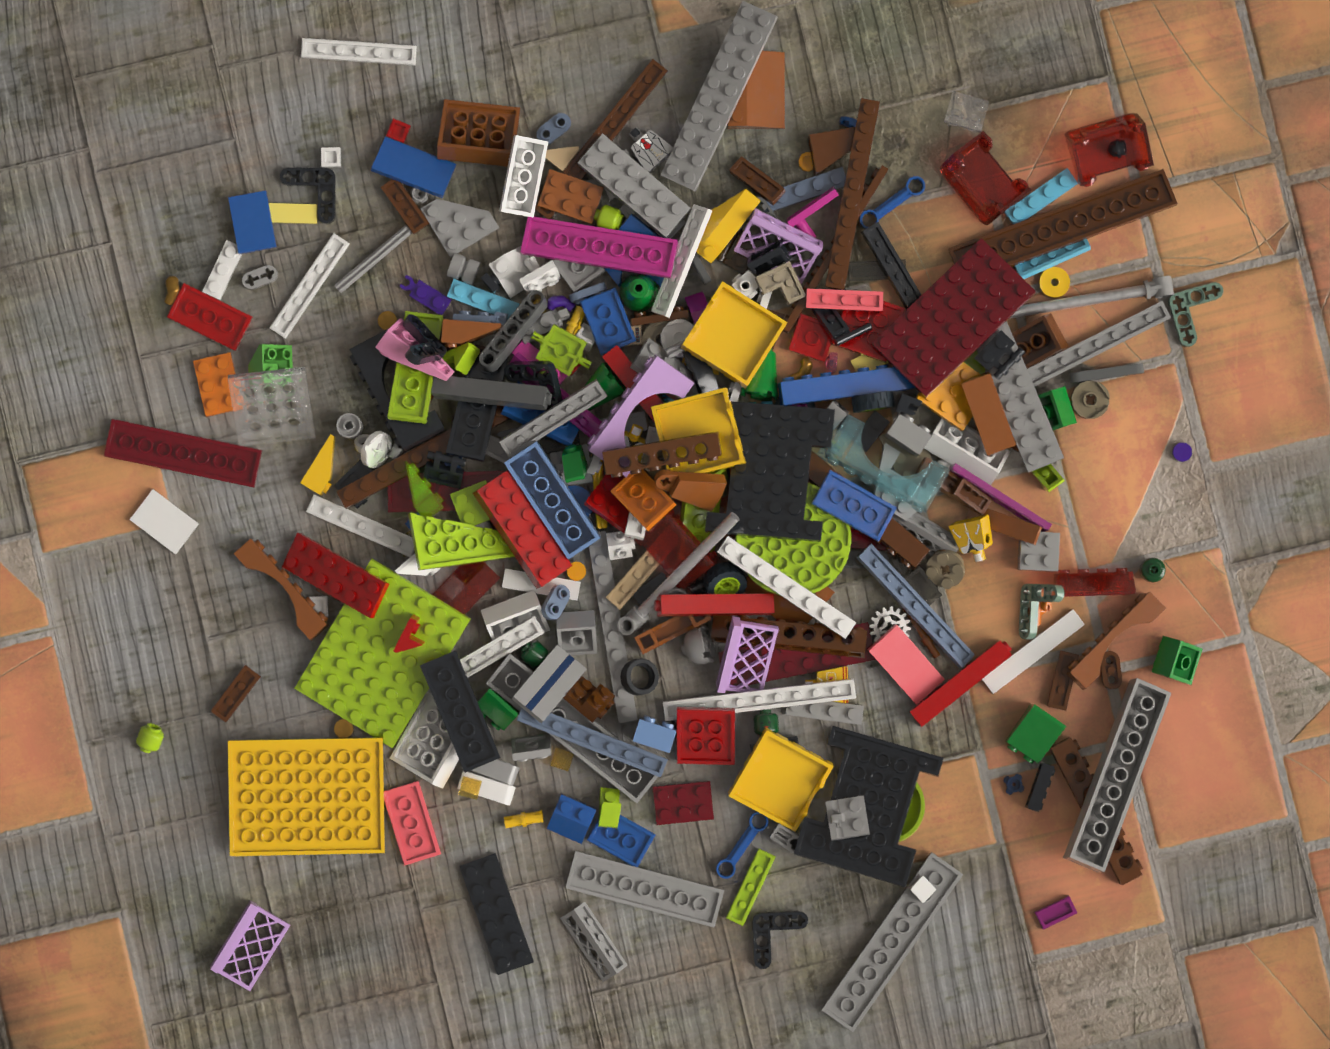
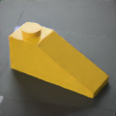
(320, 472)

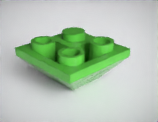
(271, 357)

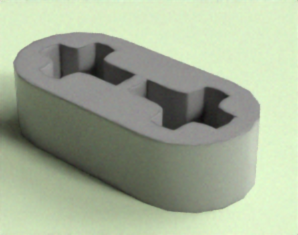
(261, 281)

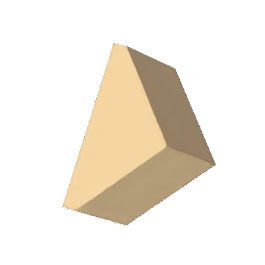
(561, 157)

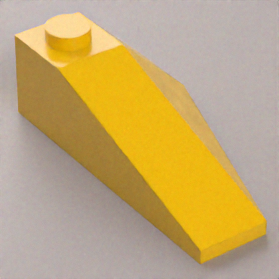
(725, 222)

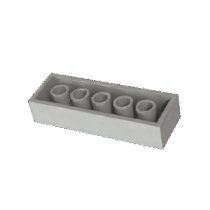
(634, 186)

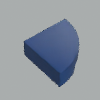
(847, 121)

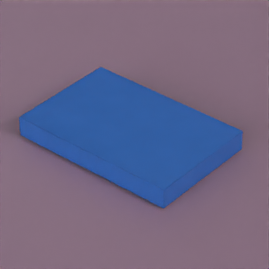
(252, 222)
(608, 320)
(626, 842)

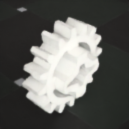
(886, 618)

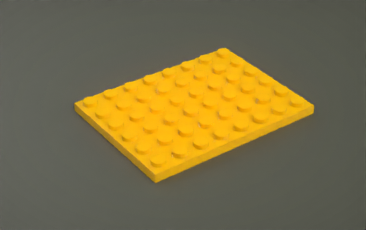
(306, 796)

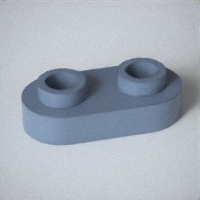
(553, 128)
(588, 292)
(555, 600)

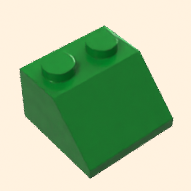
(1058, 408)
(1177, 660)
(497, 709)

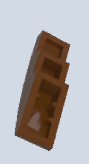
(961, 490)

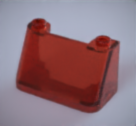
(1090, 146)
(982, 180)
(671, 544)

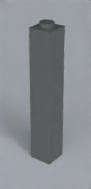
(492, 392)

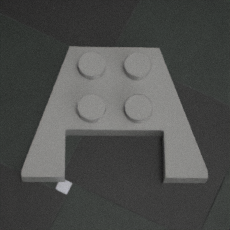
(888, 458)

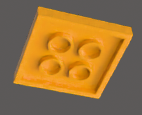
(949, 398)

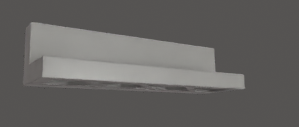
(928, 530)
(596, 940)

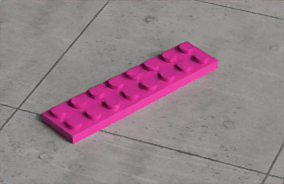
(599, 247)

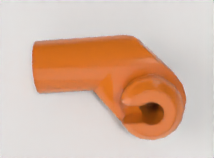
(1043, 608)

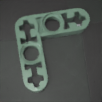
(1188, 302)
(1032, 593)

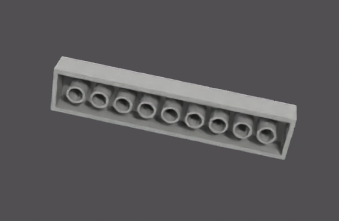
(1117, 775)
(628, 779)

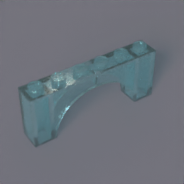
(916, 489)

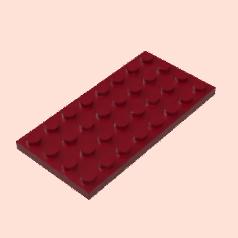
(953, 318)

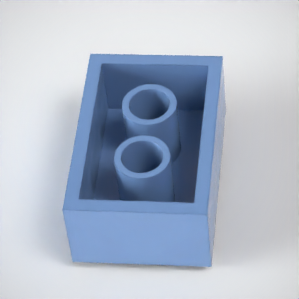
(655, 734)

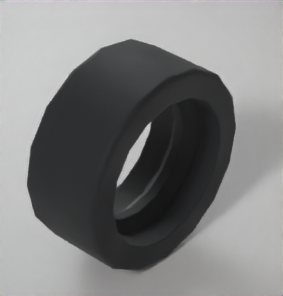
(626, 677)

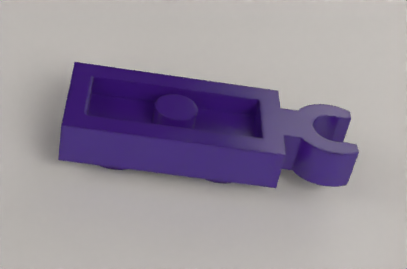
(427, 296)

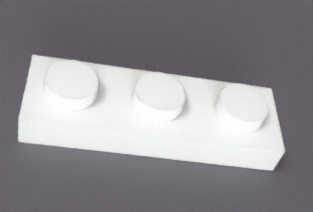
(222, 270)

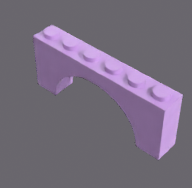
(655, 379)

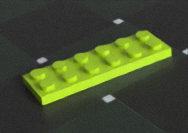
(413, 387)

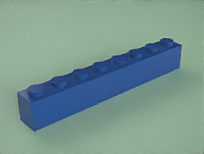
(842, 385)

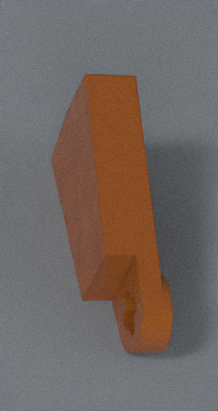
(693, 488)

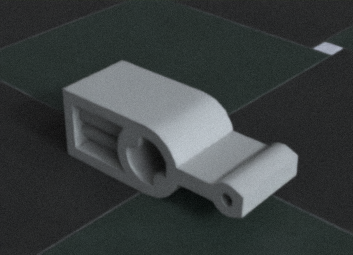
(781, 840)

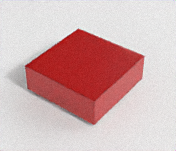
(398, 131)

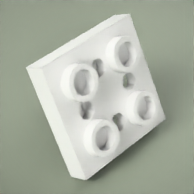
(539, 276)

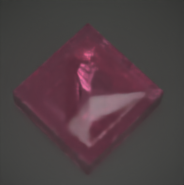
(831, 362)

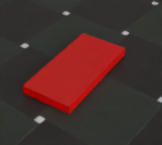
(209, 317)

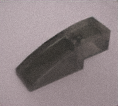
(917, 580)

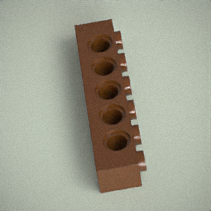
(612, 456)

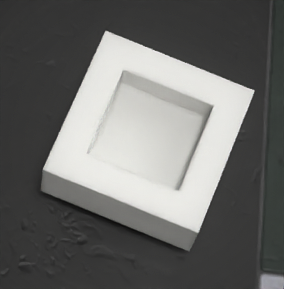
(330, 157)

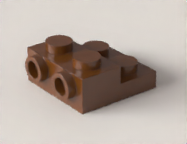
(589, 700)

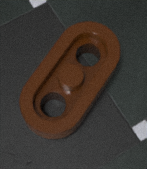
(1112, 669)

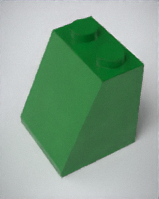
(1034, 734)

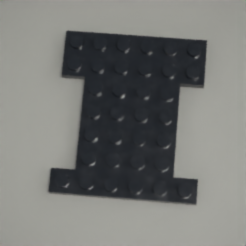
(773, 483)
(887, 779)

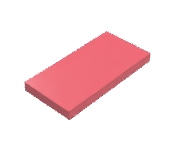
(906, 664)
(411, 823)

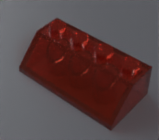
(1097, 583)
(467, 586)

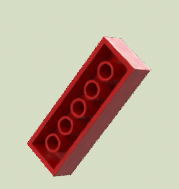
(522, 529)

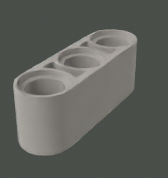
(499, 771)

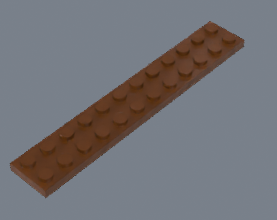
(1077, 220)

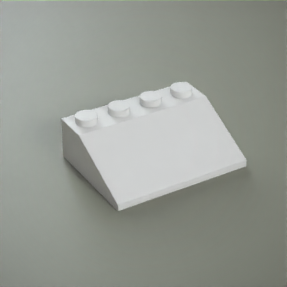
(427, 745)

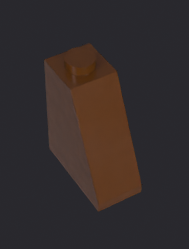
(829, 147)

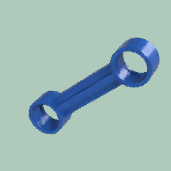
(893, 201)
(741, 845)

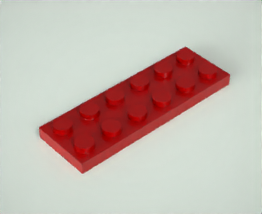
(335, 575)

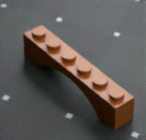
(307, 618)
(1088, 667)

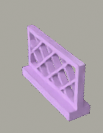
(783, 231)
(730, 656)
(234, 939)

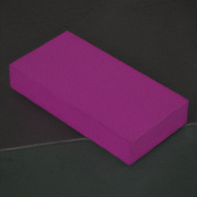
(1055, 912)

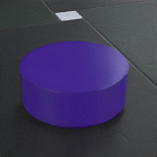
(1182, 452)

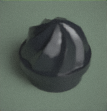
(1117, 148)

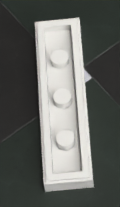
(520, 581)

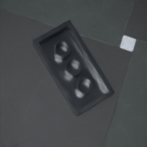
(1039, 787)

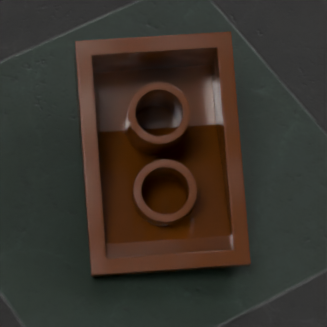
(1040, 340)

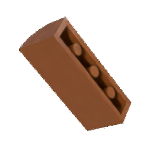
(988, 413)

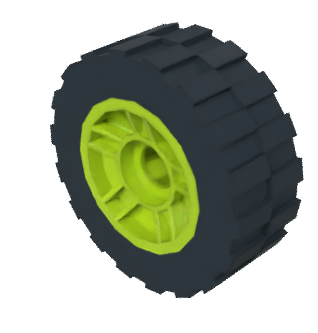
(873, 401)
(725, 579)

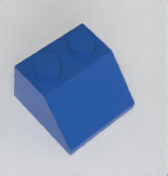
(571, 818)

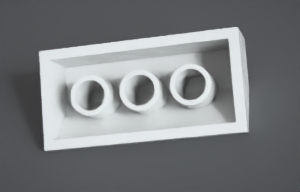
(523, 176)
(965, 450)

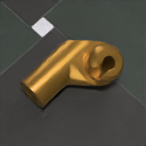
(172, 289)
(805, 369)

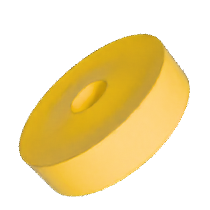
(1050, 290)

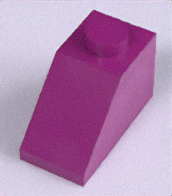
(696, 305)

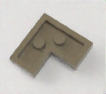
(783, 278)

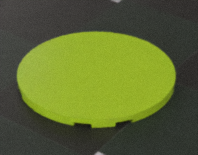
(806, 562)

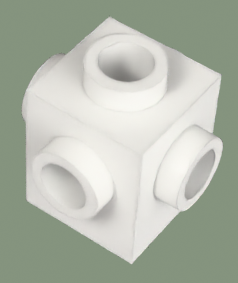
(747, 279)
(619, 545)

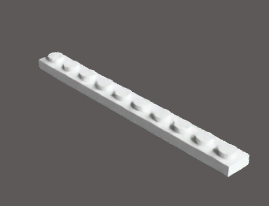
(768, 698)

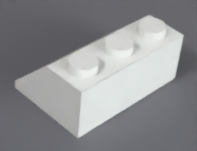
(512, 613)

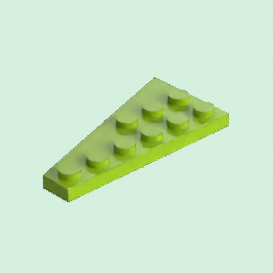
(453, 543)

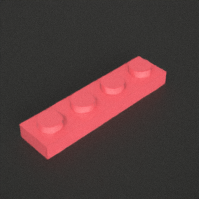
(844, 299)

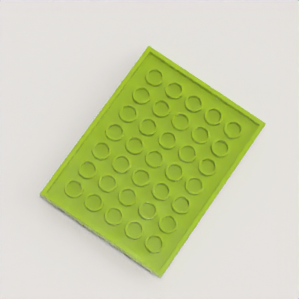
(359, 671)

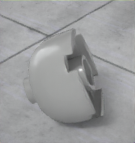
(699, 646)

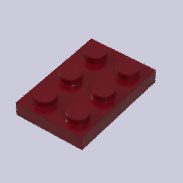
(683, 803)

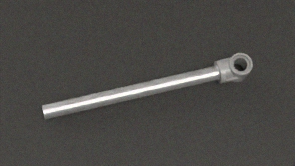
(1158, 287)
(639, 614)

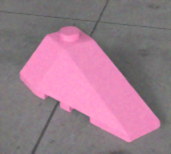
(398, 341)

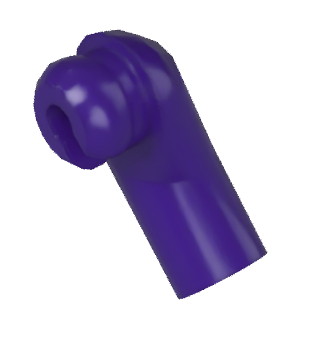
(557, 301)

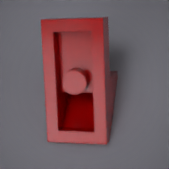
(407, 640)

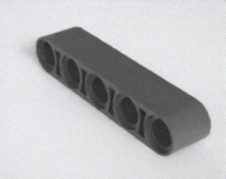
(512, 340)

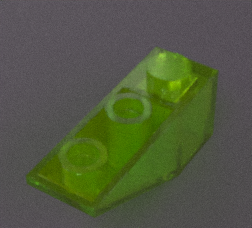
(422, 497)

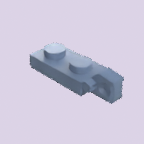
(498, 317)

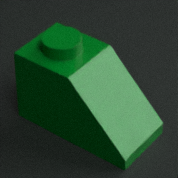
(574, 463)

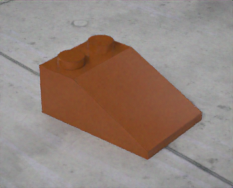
(460, 332)

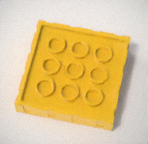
(734, 335)
(697, 416)
(780, 779)

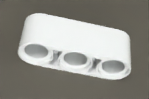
(492, 788)

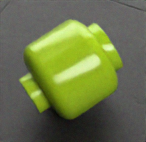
(608, 217)
(150, 738)

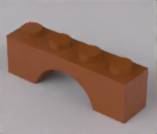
(667, 631)

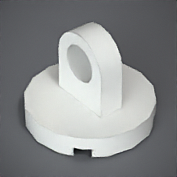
(374, 449)

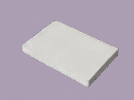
(164, 521)

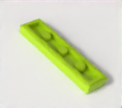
(750, 887)

